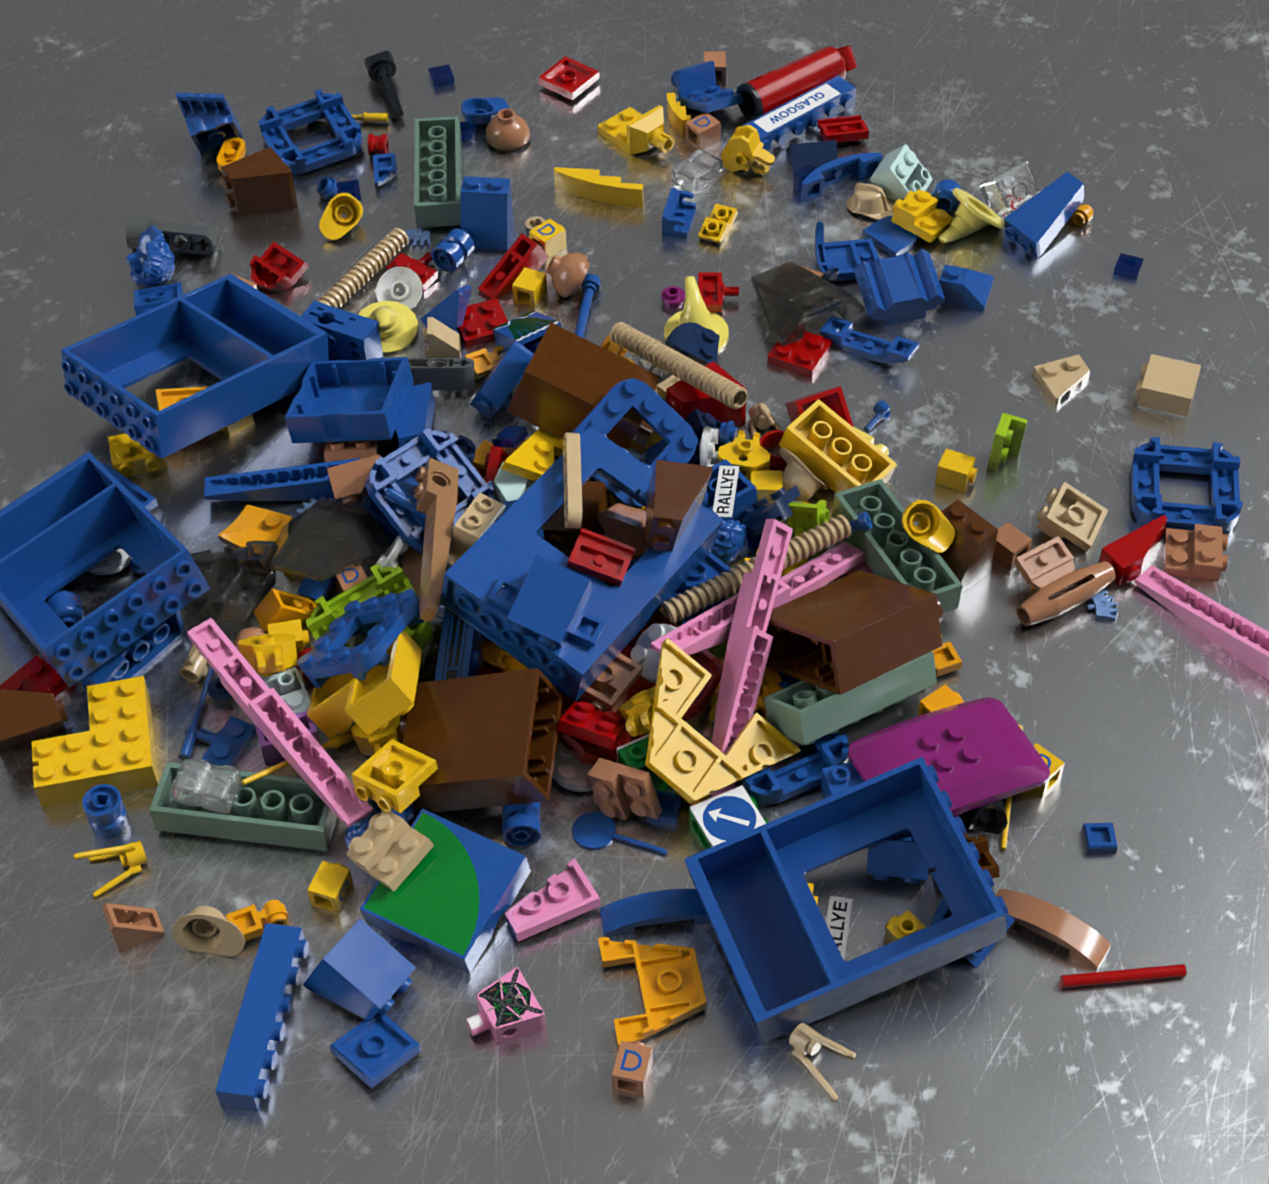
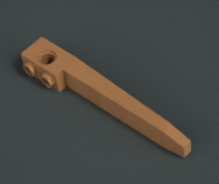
(438, 500)

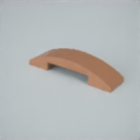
(1057, 925)

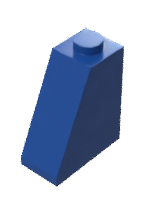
(502, 379)

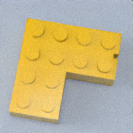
(373, 700)
(113, 752)

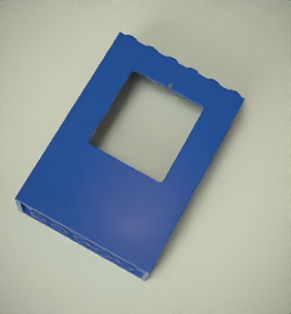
(222, 327)
(65, 531)
(513, 544)
(775, 929)

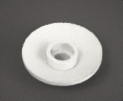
(396, 279)

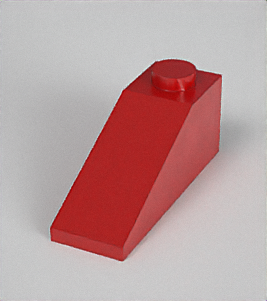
(521, 255)
(1132, 551)

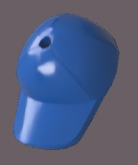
(482, 110)

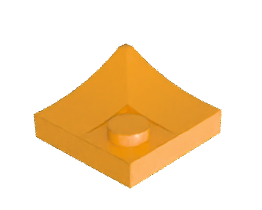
(254, 525)

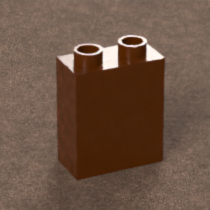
(569, 380)
(853, 631)
(488, 737)

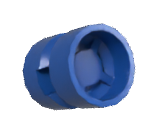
(453, 250)
(105, 811)
(521, 824)

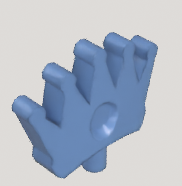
(418, 236)
(1103, 606)

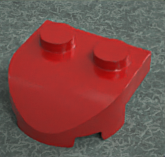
(276, 269)

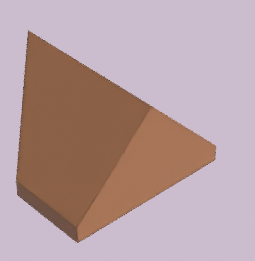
(132, 925)

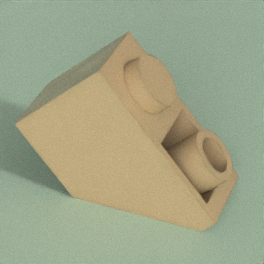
(441, 339)

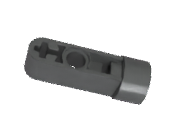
(199, 238)
(443, 372)

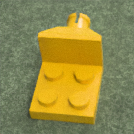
(636, 131)

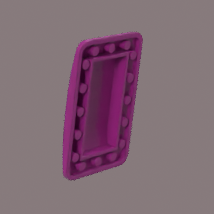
(971, 745)

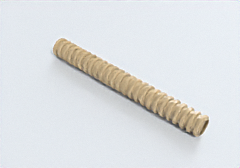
(365, 269)
(679, 365)
(731, 581)

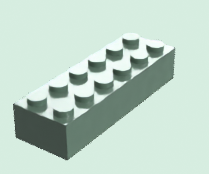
(437, 171)
(889, 548)
(811, 712)
(265, 812)

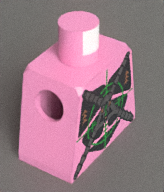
(507, 1009)

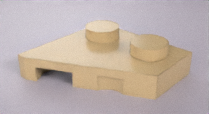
(1061, 376)

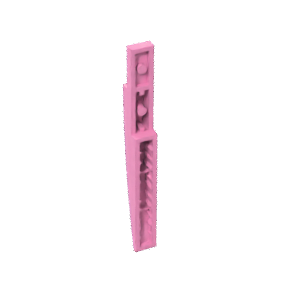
(1216, 622)
(715, 624)
(748, 641)
(279, 723)

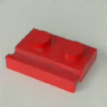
(843, 129)
(601, 557)

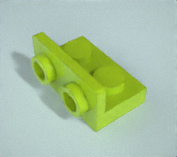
(1007, 440)
(806, 517)

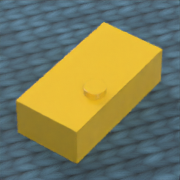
(835, 449)

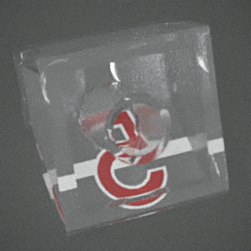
(1010, 188)

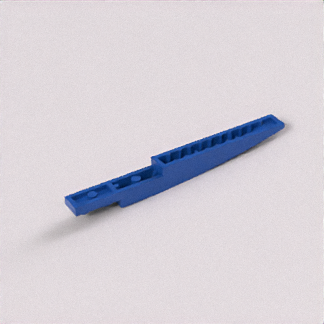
(275, 484)

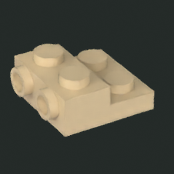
(1071, 516)
(389, 849)

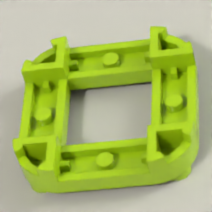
(383, 582)

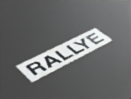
(726, 490)
(838, 921)

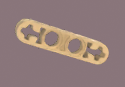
(572, 480)

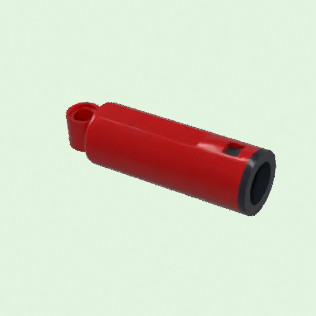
(794, 79)

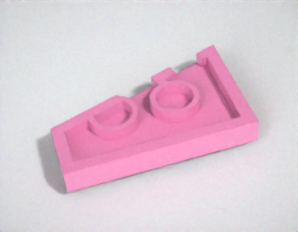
(558, 901)

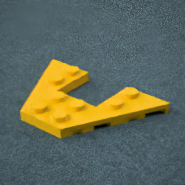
(536, 457)
(684, 755)

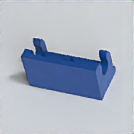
(678, 214)

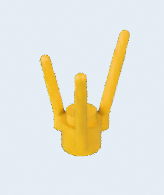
(129, 854)

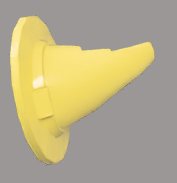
(969, 218)
(696, 312)
(396, 324)

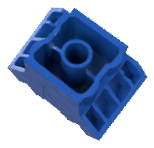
(208, 119)
(899, 287)

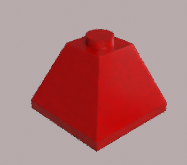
(832, 398)

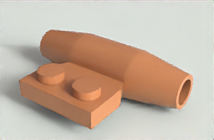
(1058, 583)

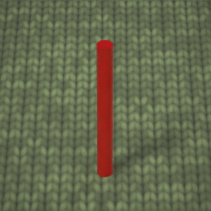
(1121, 976)

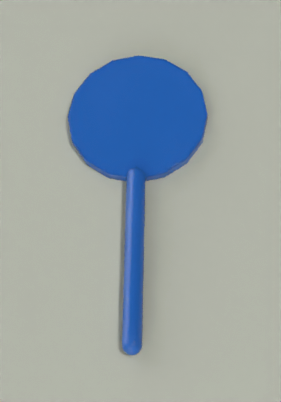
(596, 831)

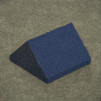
(811, 153)

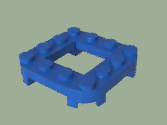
(324, 105)
(655, 412)
(408, 459)
(1216, 462)
(331, 658)
(798, 777)

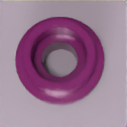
(673, 296)

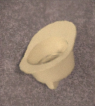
(870, 201)
(800, 476)
(208, 932)

